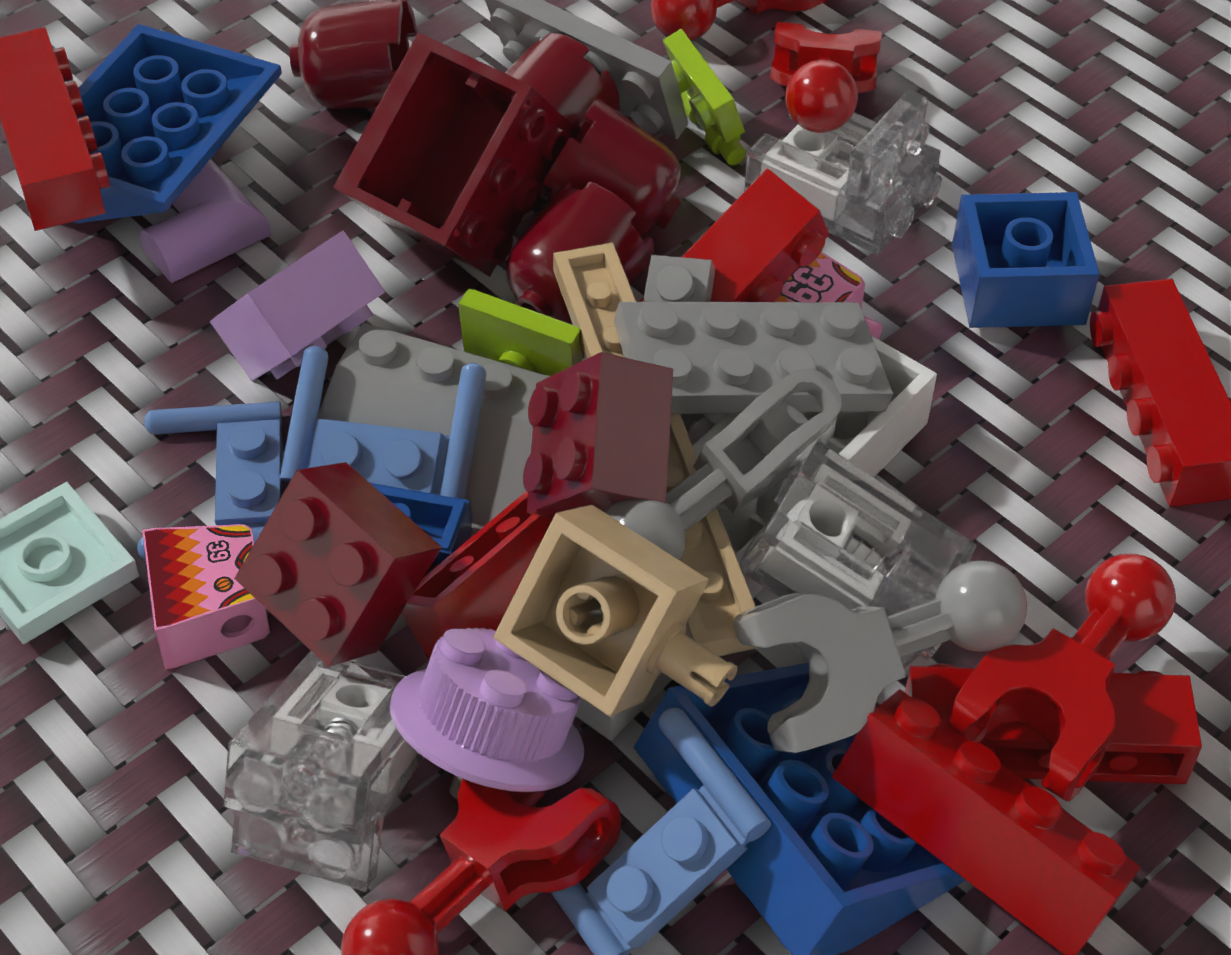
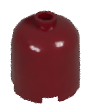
(352, 51)
(565, 78)
(622, 160)
(567, 223)

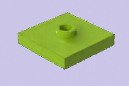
(517, 335)

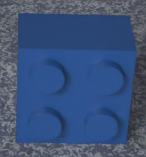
(1024, 260)

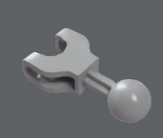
(738, 462)
(861, 648)

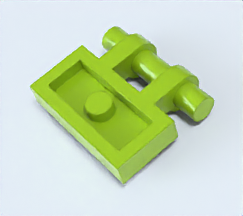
(706, 98)

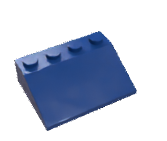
(163, 113)
(829, 861)

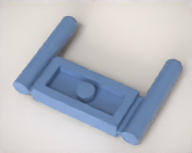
(383, 453)
(246, 457)
(673, 857)

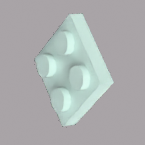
(56, 562)

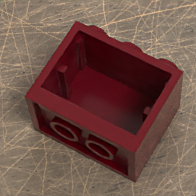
(455, 154)

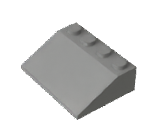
(415, 385)

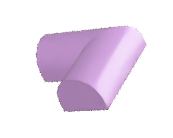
(210, 226)

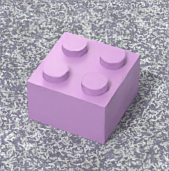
(299, 308)

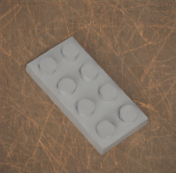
(642, 78)
(739, 350)

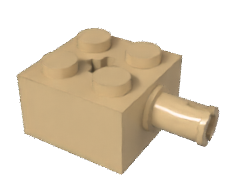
(610, 615)

